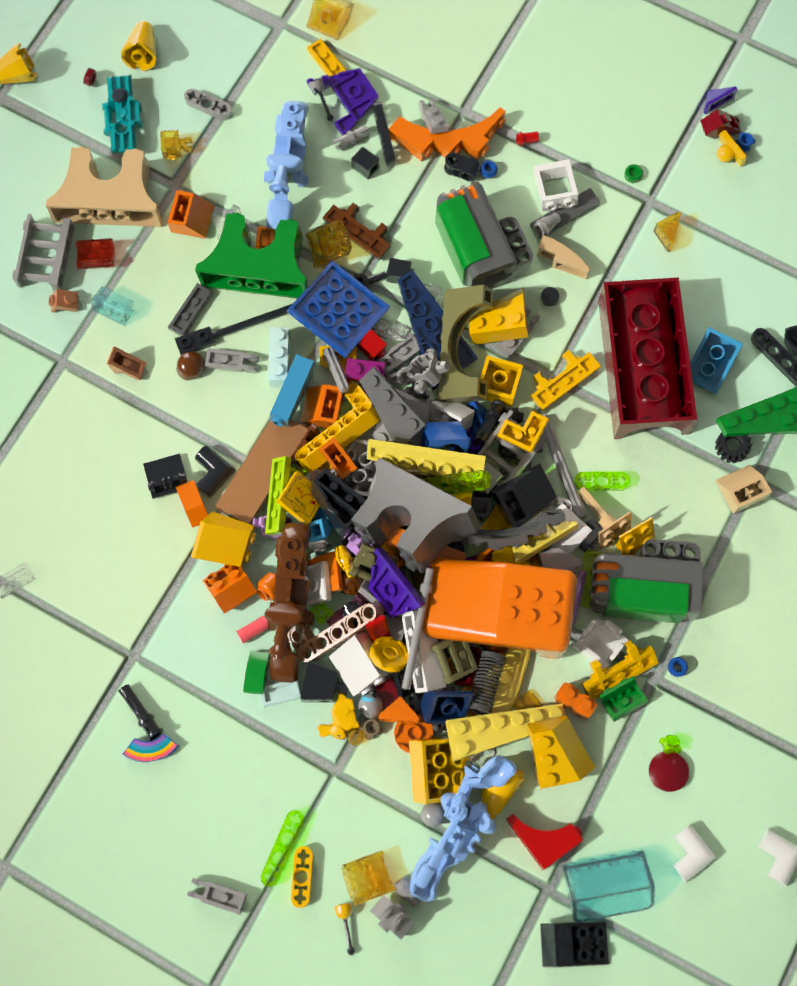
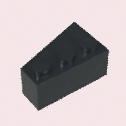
(337, 501)

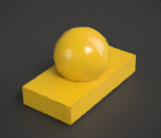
(730, 150)

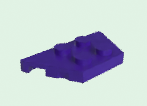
(392, 587)

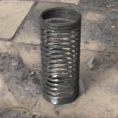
(490, 658)

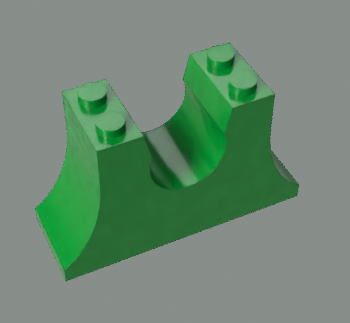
(257, 271)

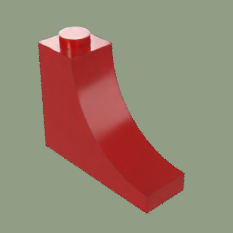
(546, 845)

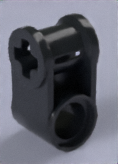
(462, 167)

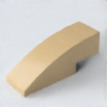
(562, 257)

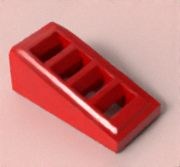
(378, 628)

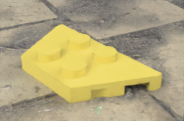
(539, 543)

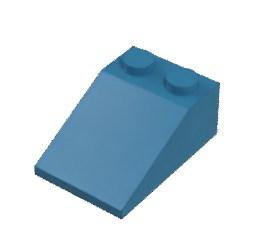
(714, 359)

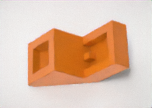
(192, 502)

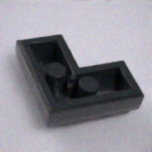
(218, 470)

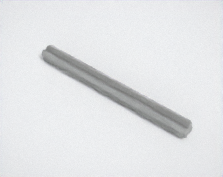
(563, 471)

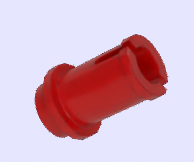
(529, 137)

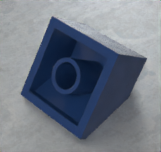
(445, 705)

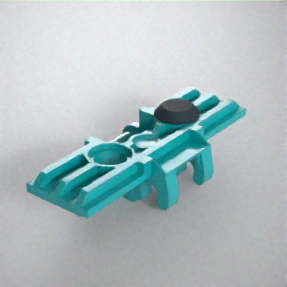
(127, 114)

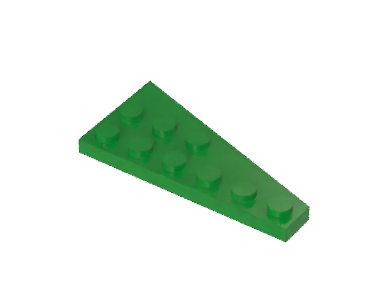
(764, 417)

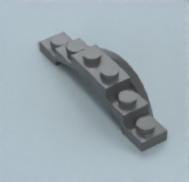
(516, 536)

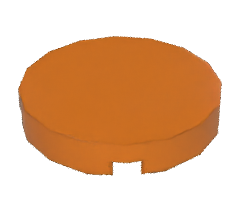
(405, 732)

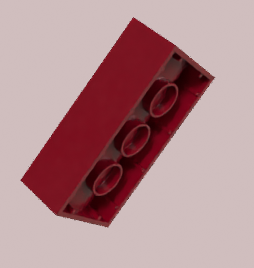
(646, 355)

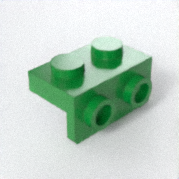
(622, 698)

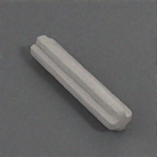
(336, 370)

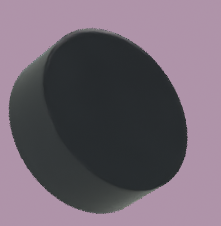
(549, 296)

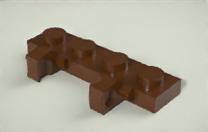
(368, 240)

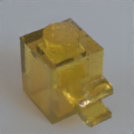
(172, 144)

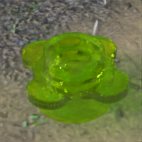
(326, 612)
(670, 744)

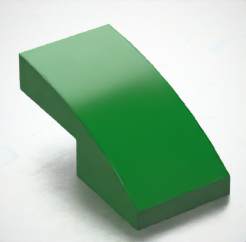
(255, 672)

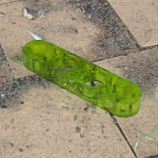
(474, 479)
(280, 847)

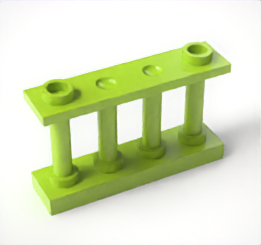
(280, 475)

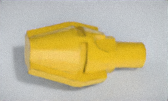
(344, 559)

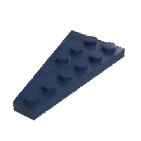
(426, 319)

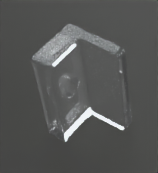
(15, 579)

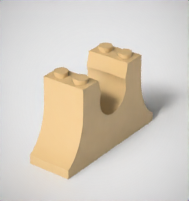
(105, 202)

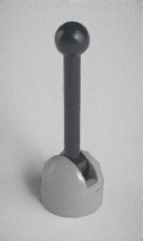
(317, 86)

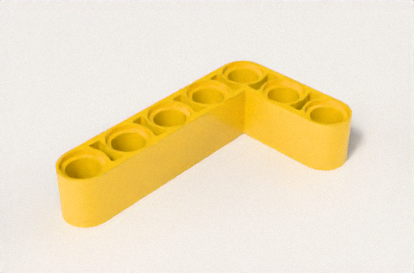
(344, 430)

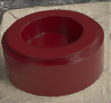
(90, 77)

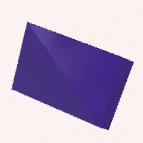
(718, 97)

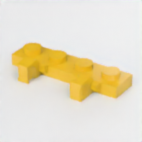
(576, 371)
(634, 664)

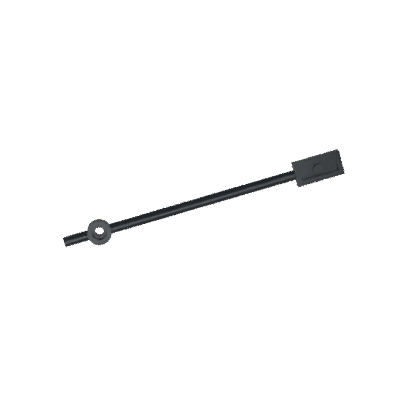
(206, 338)

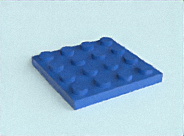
(338, 309)

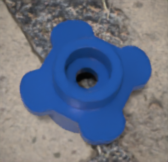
(748, 138)

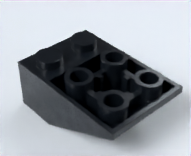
(524, 496)
(574, 944)

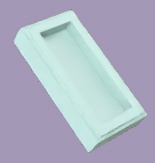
(280, 693)

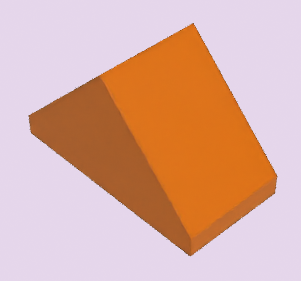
(337, 458)
(399, 713)

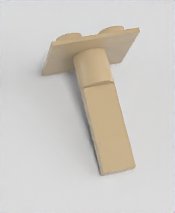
(611, 527)

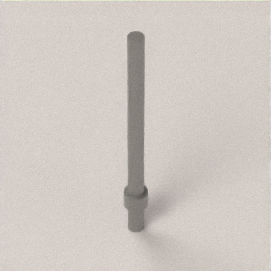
(425, 589)

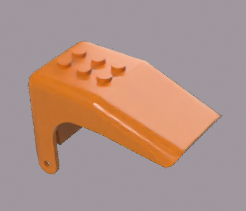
(501, 605)

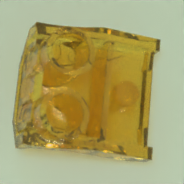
(329, 243)
(372, 879)

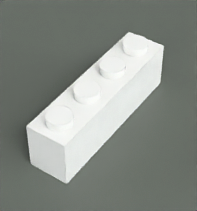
(427, 670)

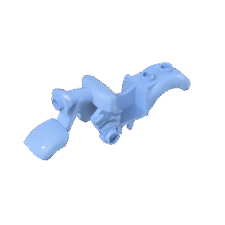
(286, 158)
(464, 826)

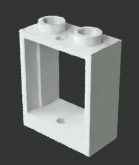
(553, 171)

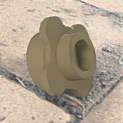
(369, 734)

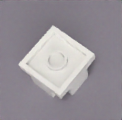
(601, 641)

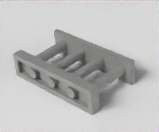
(58, 262)
(524, 456)

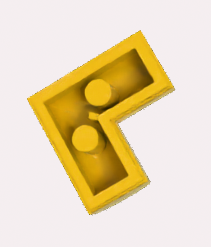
(526, 436)

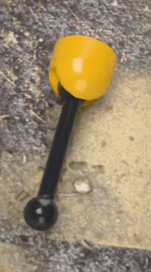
(343, 911)

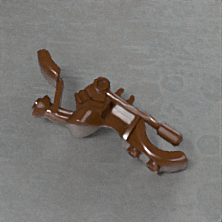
(289, 600)

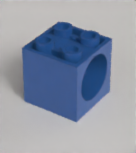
(442, 433)

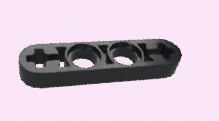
(383, 133)
(775, 359)

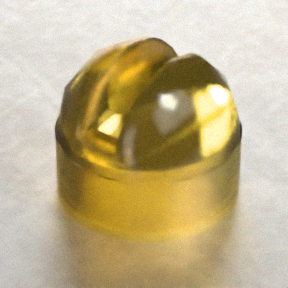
(359, 740)

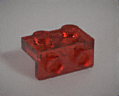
(95, 253)

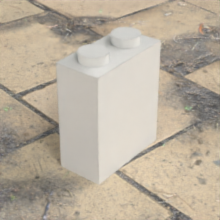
(356, 666)

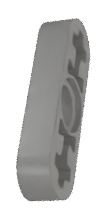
(212, 111)

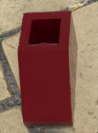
(719, 121)

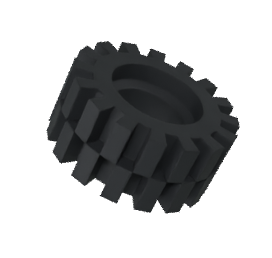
(733, 456)

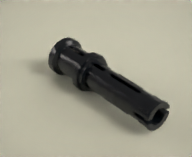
(492, 416)
(145, 719)

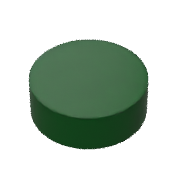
(633, 173)

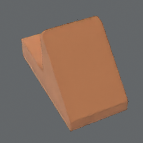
(126, 363)

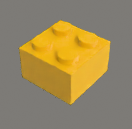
(502, 379)

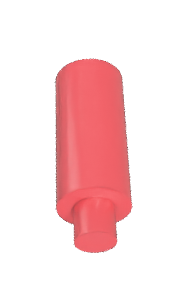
(253, 629)

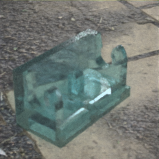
(112, 305)

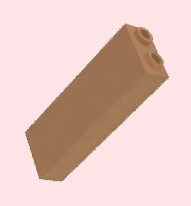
(250, 486)

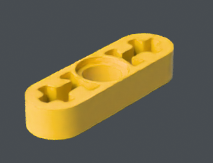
(297, 860)

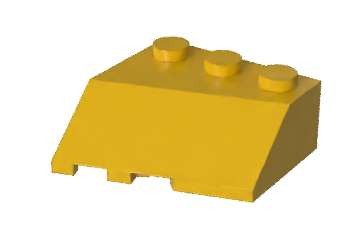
(502, 322)
(557, 753)
(434, 769)

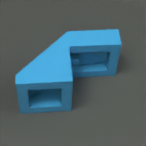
(321, 527)

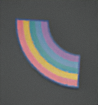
(151, 750)

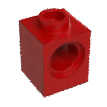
(372, 346)

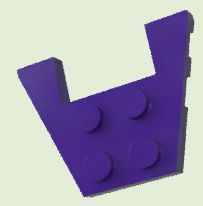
(353, 92)

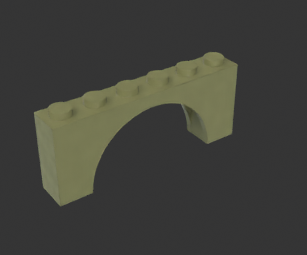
(459, 309)

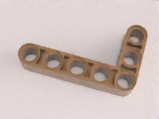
(331, 634)

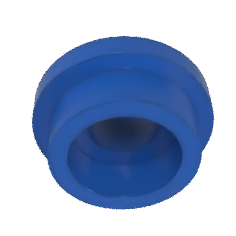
(488, 165)
(683, 664)

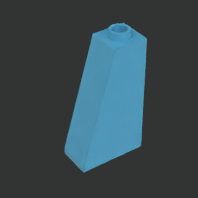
(292, 391)

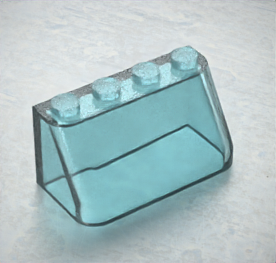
(609, 886)

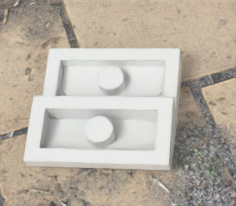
(573, 539)

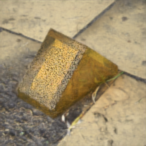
(667, 229)

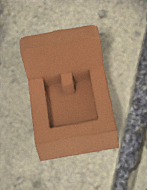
(63, 300)

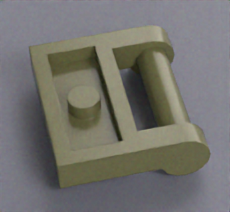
(367, 558)
(460, 656)

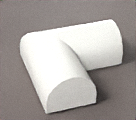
(697, 855)
(785, 856)

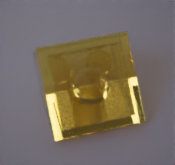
(329, 17)

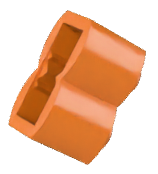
(580, 704)

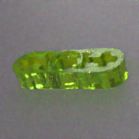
(596, 487)

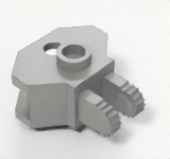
(392, 917)

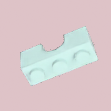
(278, 356)

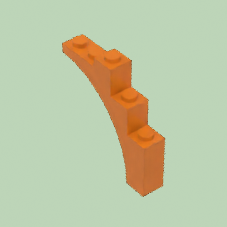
(472, 139)

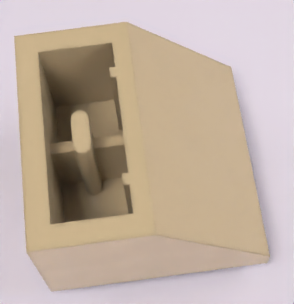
(743, 488)

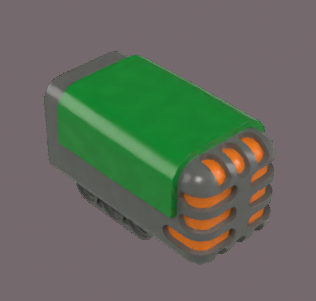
(478, 241)
(650, 585)

